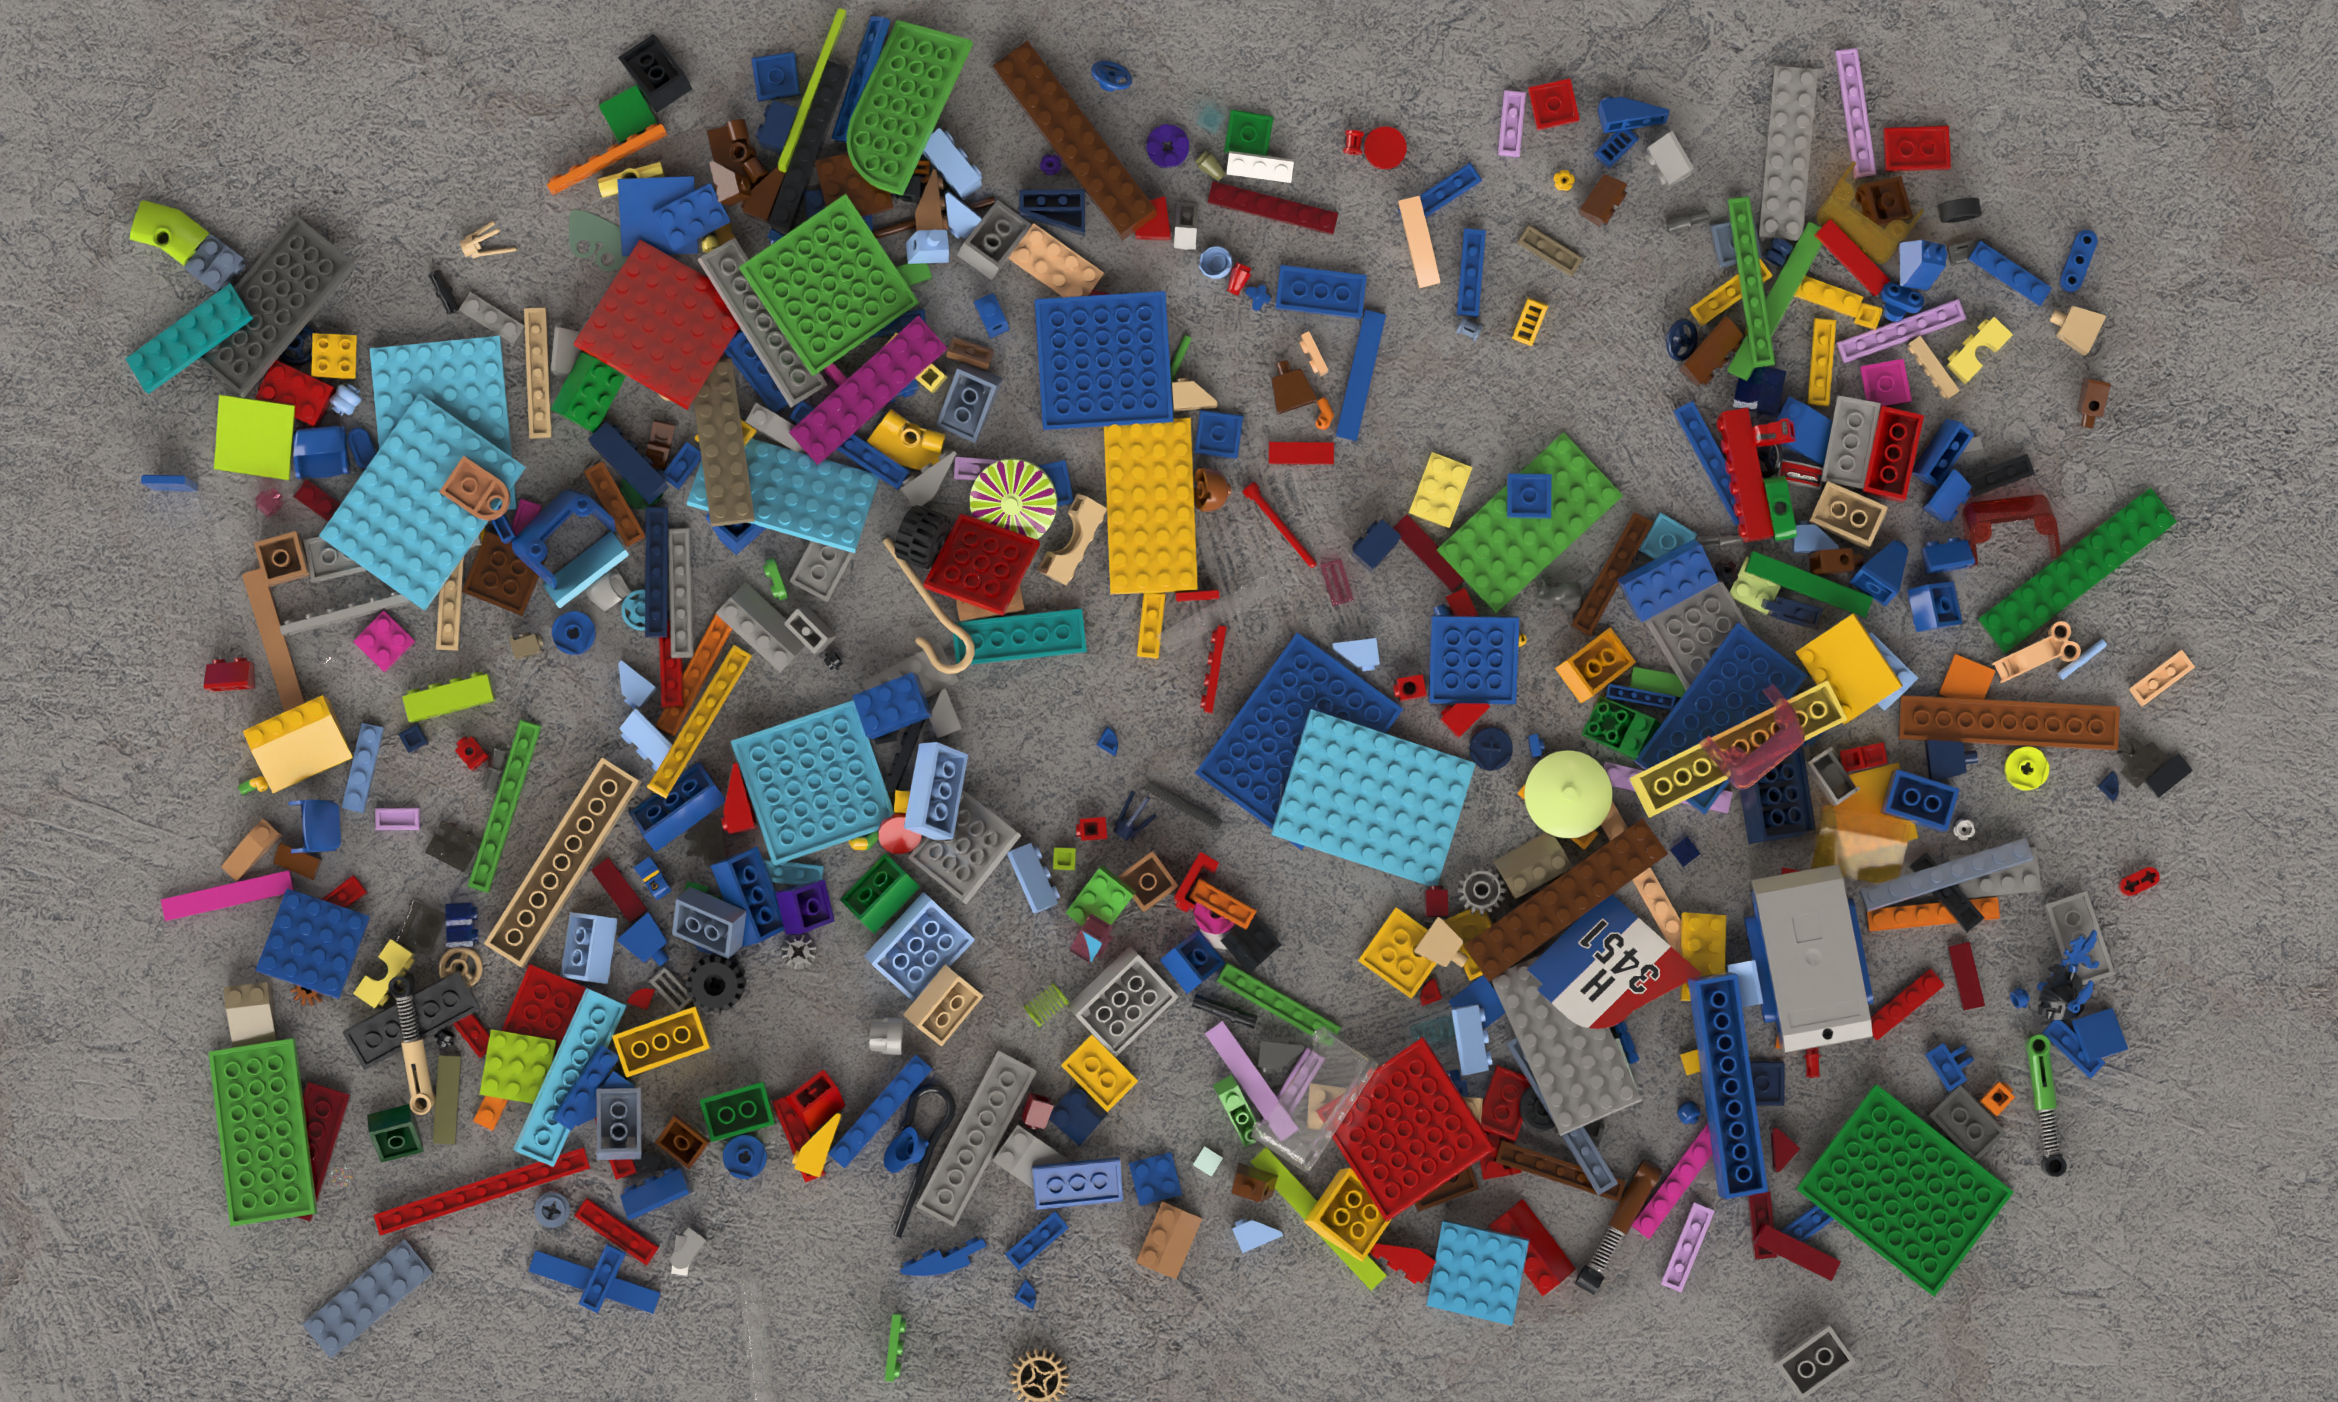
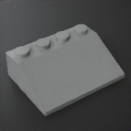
(1122, 1001)

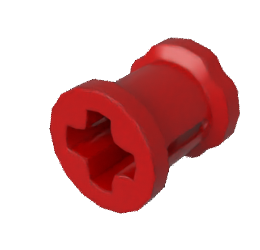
(1353, 142)

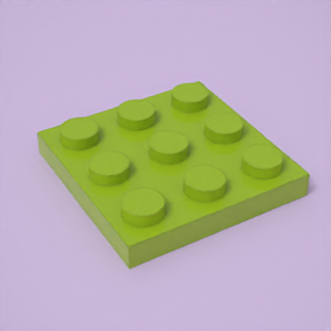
(516, 1066)

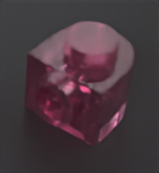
(269, 502)

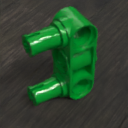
(1778, 492)

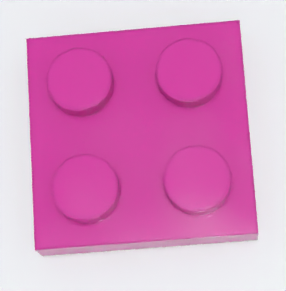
(1886, 383)
(384, 641)

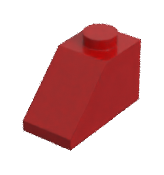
(1462, 716)

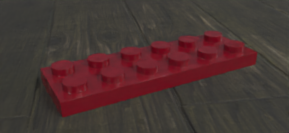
(324, 1118)

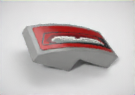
(1801, 474)

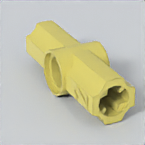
(609, 185)

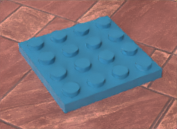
(1478, 1272)

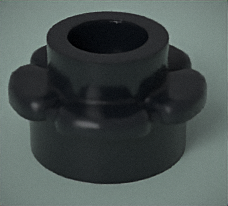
(833, 660)
(445, 1038)

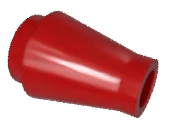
(1238, 278)

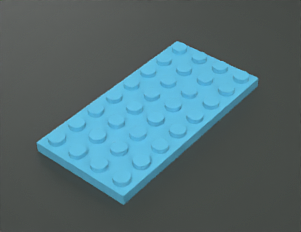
(802, 498)

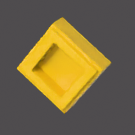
(1868, 316)

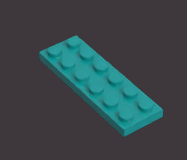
(189, 338)
(1023, 636)

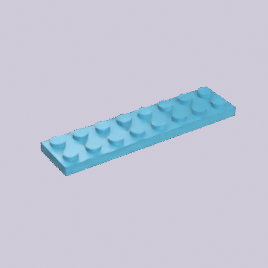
(590, 1026)

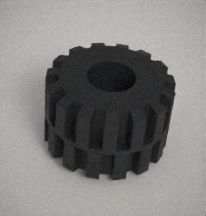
(921, 536)
(711, 996)

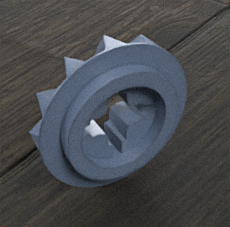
(542, 1214)

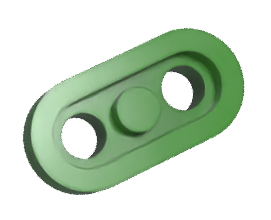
(771, 570)

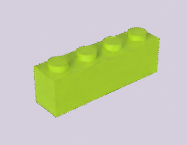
(448, 698)

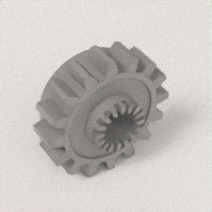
(1481, 879)

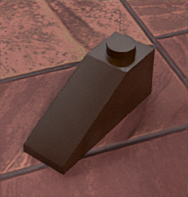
(764, 196)

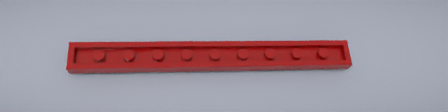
(480, 1192)

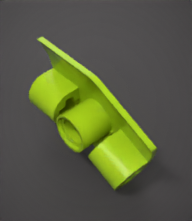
(155, 220)

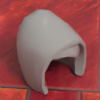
(608, 590)

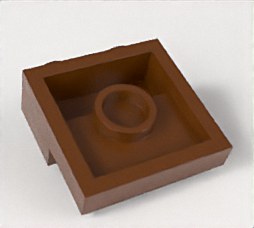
(1884, 201)

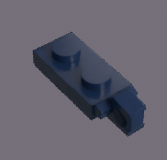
(1794, 612)

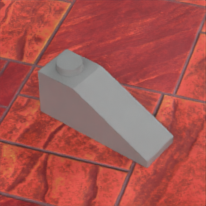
(773, 427)

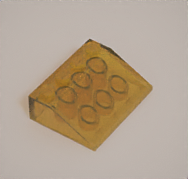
(1861, 843)

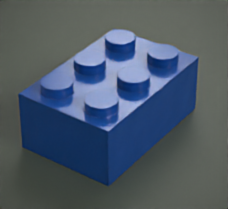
(892, 706)
(1919, 800)

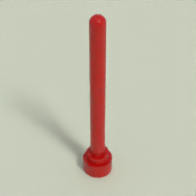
(1253, 493)

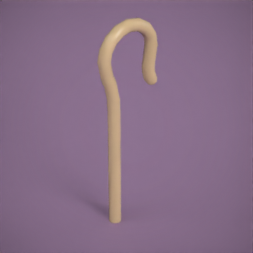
(970, 651)

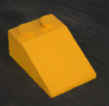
(1595, 665)

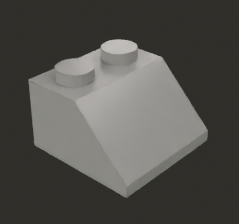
(1669, 160)
(564, 351)

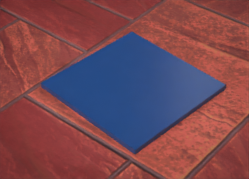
(636, 205)

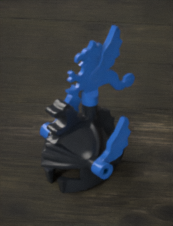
(2067, 992)

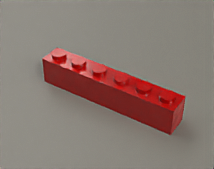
(1745, 475)

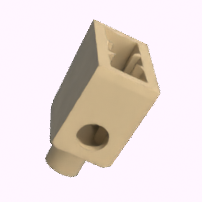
(2078, 328)
(1441, 945)

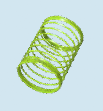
(1063, 998)

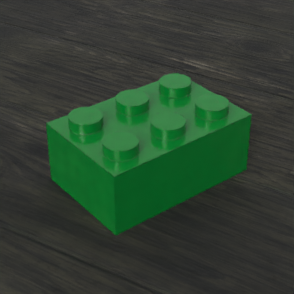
(588, 392)
(738, 1111)

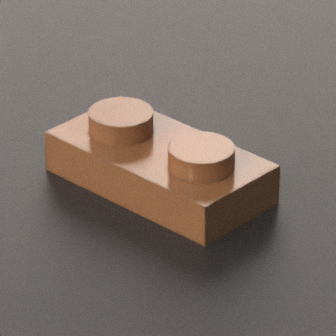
(970, 353)

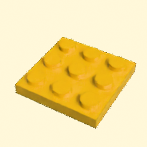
(1392, 954)

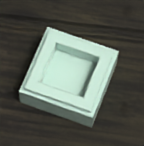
(1207, 1161)

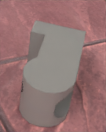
(683, 1257)

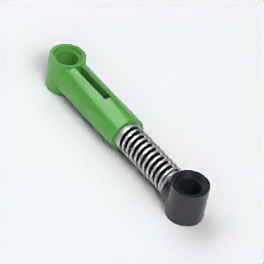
(2045, 1102)

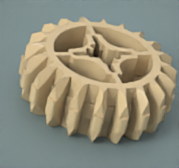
(1032, 1361)

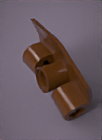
(726, 149)

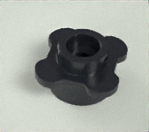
(1726, 577)

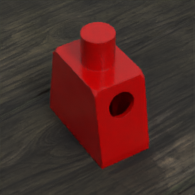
(1158, 227)

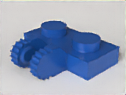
(1946, 1066)

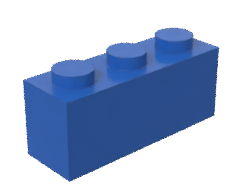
(1942, 452)

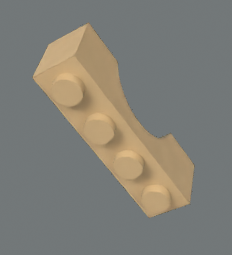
(1086, 517)

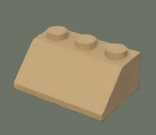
(943, 1005)

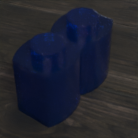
(461, 925)

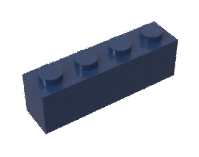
(628, 462)

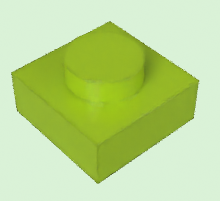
(1064, 859)

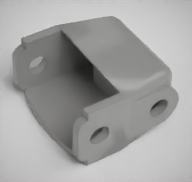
(1831, 777)

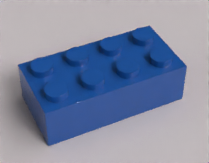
(1668, 580)

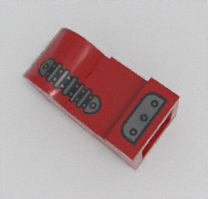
(1774, 433)

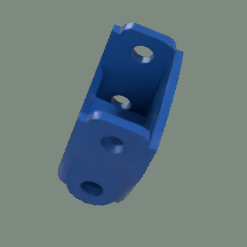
(321, 452)
(319, 825)

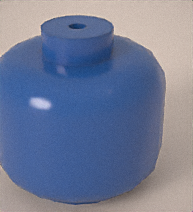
(1688, 1113)

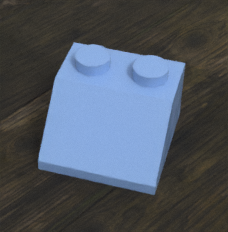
(1748, 982)

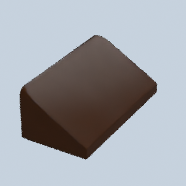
(297, 862)

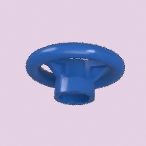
(1109, 78)

